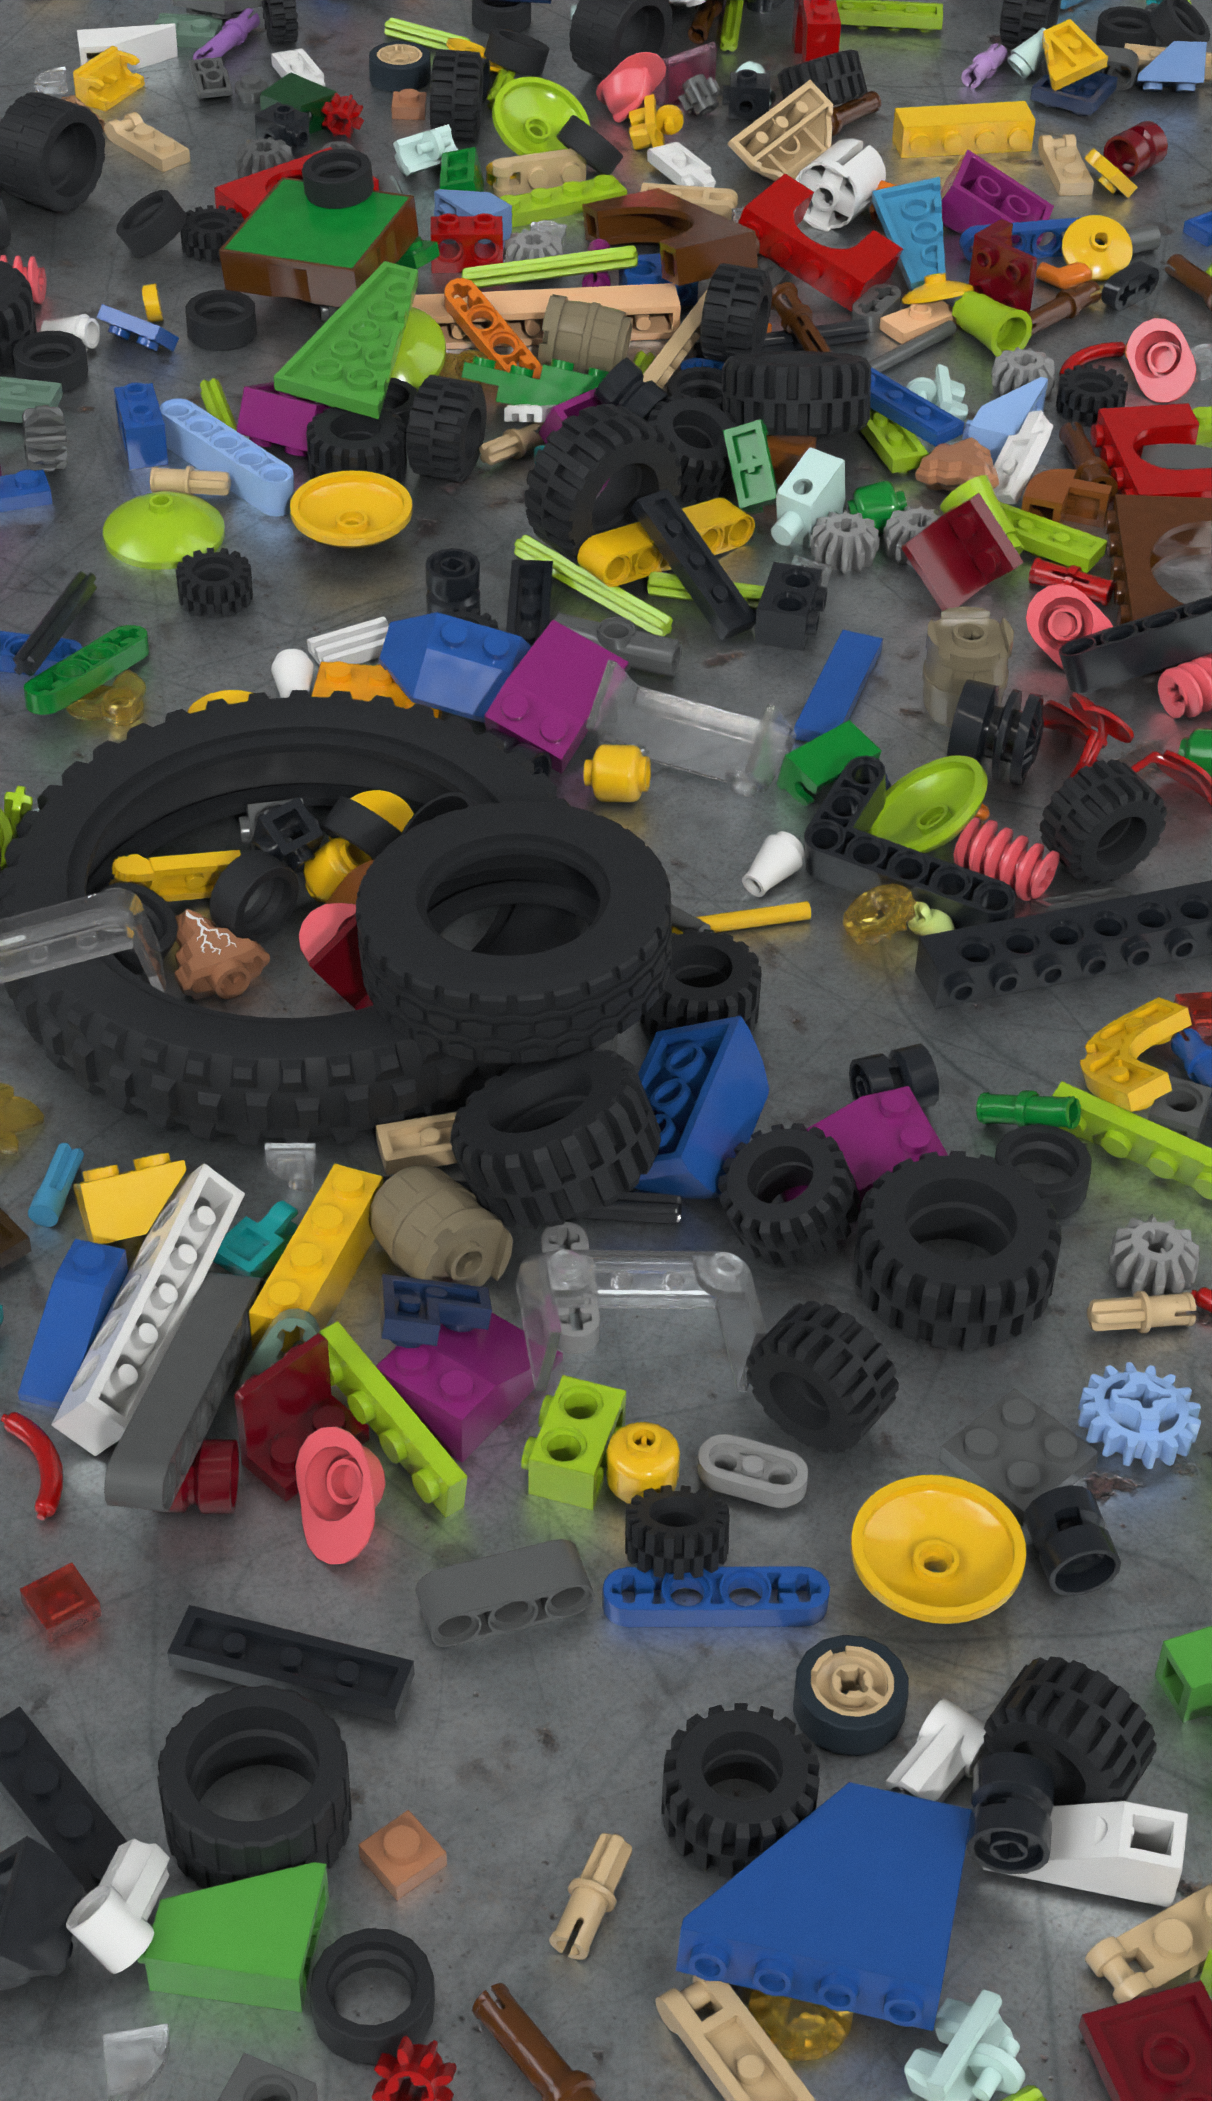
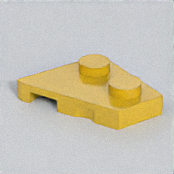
(1070, 54)

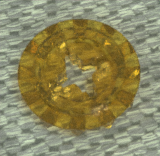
(861, 916)
(806, 2036)

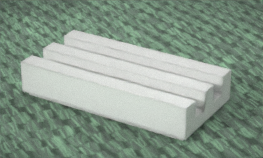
(526, 413)
(350, 644)

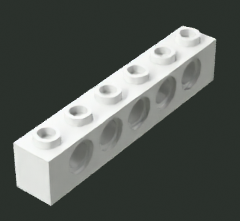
(148, 1310)

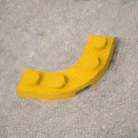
(1112, 1055)

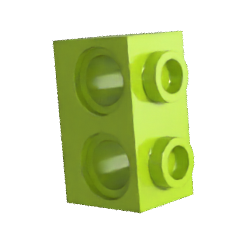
(570, 1450)

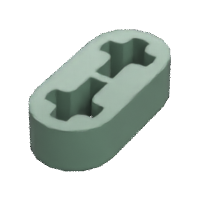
(270, 1345)

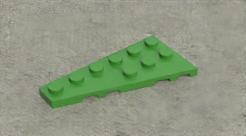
(357, 347)

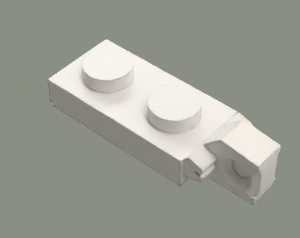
(299, 63)
(680, 165)
(1021, 457)

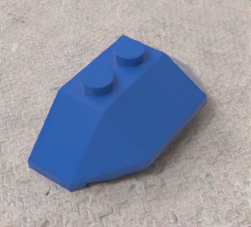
(450, 662)

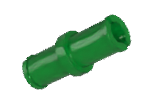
(1028, 1109)

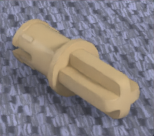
(512, 444)
(190, 481)
(1141, 1312)
(592, 1895)

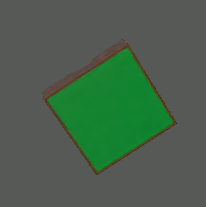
(316, 251)

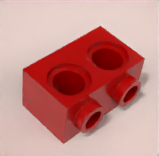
(466, 250)

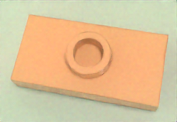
(915, 320)

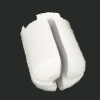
(841, 183)

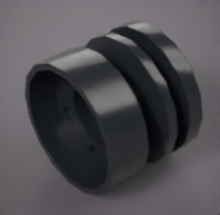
(997, 732)

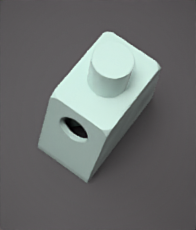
(807, 494)

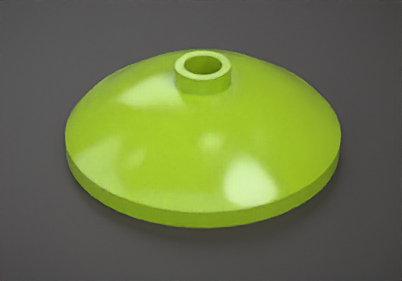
(532, 113)
(421, 349)
(162, 529)
(932, 803)

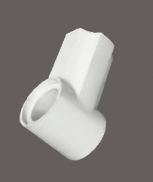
(944, 1753)
(115, 1914)

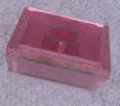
(682, 68)

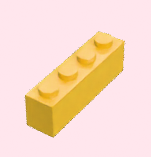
(955, 128)
(320, 1254)

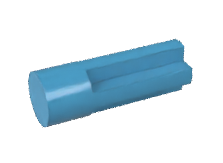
(52, 1194)

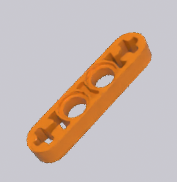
(487, 338)

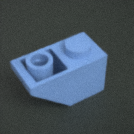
(1177, 66)
(474, 203)

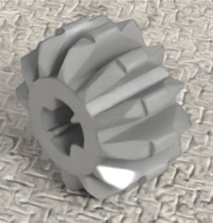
(531, 246)
(1019, 368)
(904, 526)
(844, 541)
(1154, 1257)

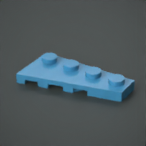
(914, 221)

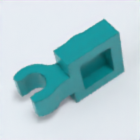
(256, 1247)

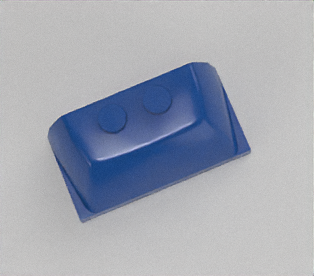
(707, 1099)

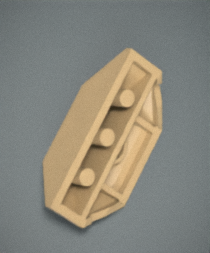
(787, 134)

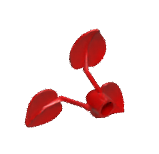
(1087, 714)

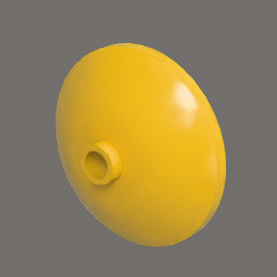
(351, 509)
(944, 1528)

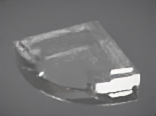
(52, 81)
(293, 1163)
(134, 2060)

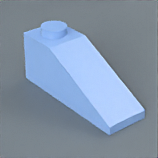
(1005, 416)

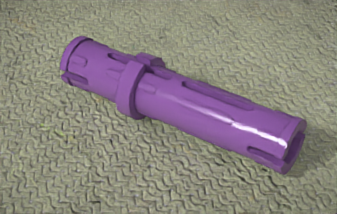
(232, 33)

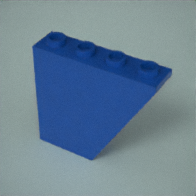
(842, 1909)

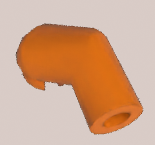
(1064, 277)

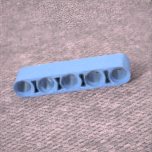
(215, 446)

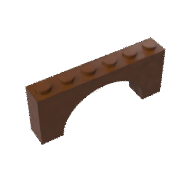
(689, 236)
(1145, 536)

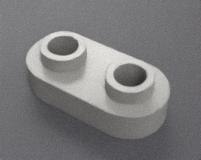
(753, 1472)

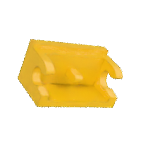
(106, 79)

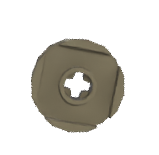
(584, 334)
(962, 648)
(438, 1229)

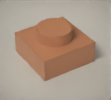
(409, 105)
(402, 1855)

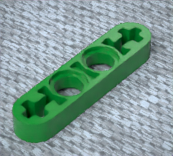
(86, 669)

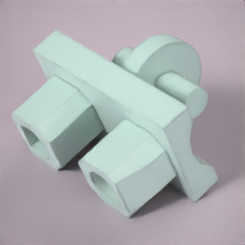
(423, 150)
(942, 392)
(977, 2054)

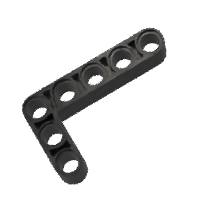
(1138, 647)
(851, 858)

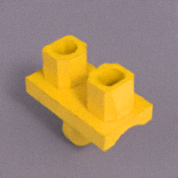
(651, 125)

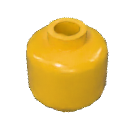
(618, 773)
(331, 866)
(641, 1459)

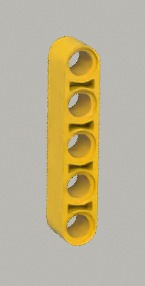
(631, 555)

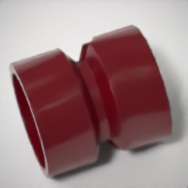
(1137, 148)
(211, 1479)

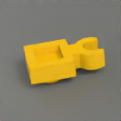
(1111, 176)

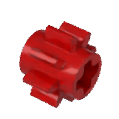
(342, 115)
(424, 2068)

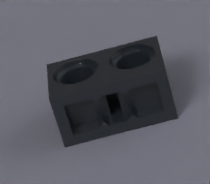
(790, 606)

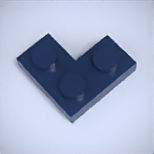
(1080, 97)
(416, 1307)

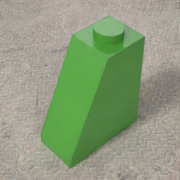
(241, 1939)

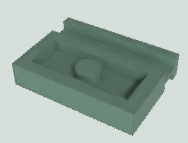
(192, 30)
(23, 394)

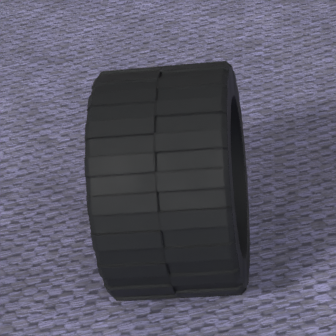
(612, 30)
(50, 151)
(242, 1731)

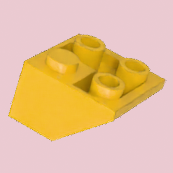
(127, 1202)

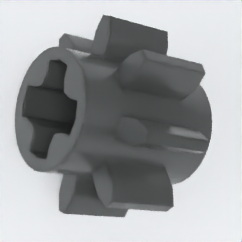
(700, 95)

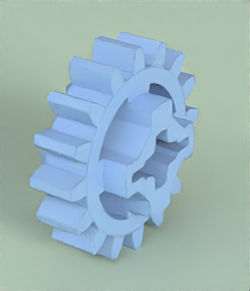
(1139, 1415)

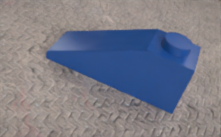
(71, 1319)

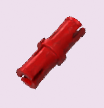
(1049, 574)

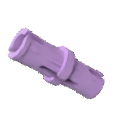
(984, 65)

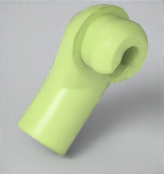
(929, 920)

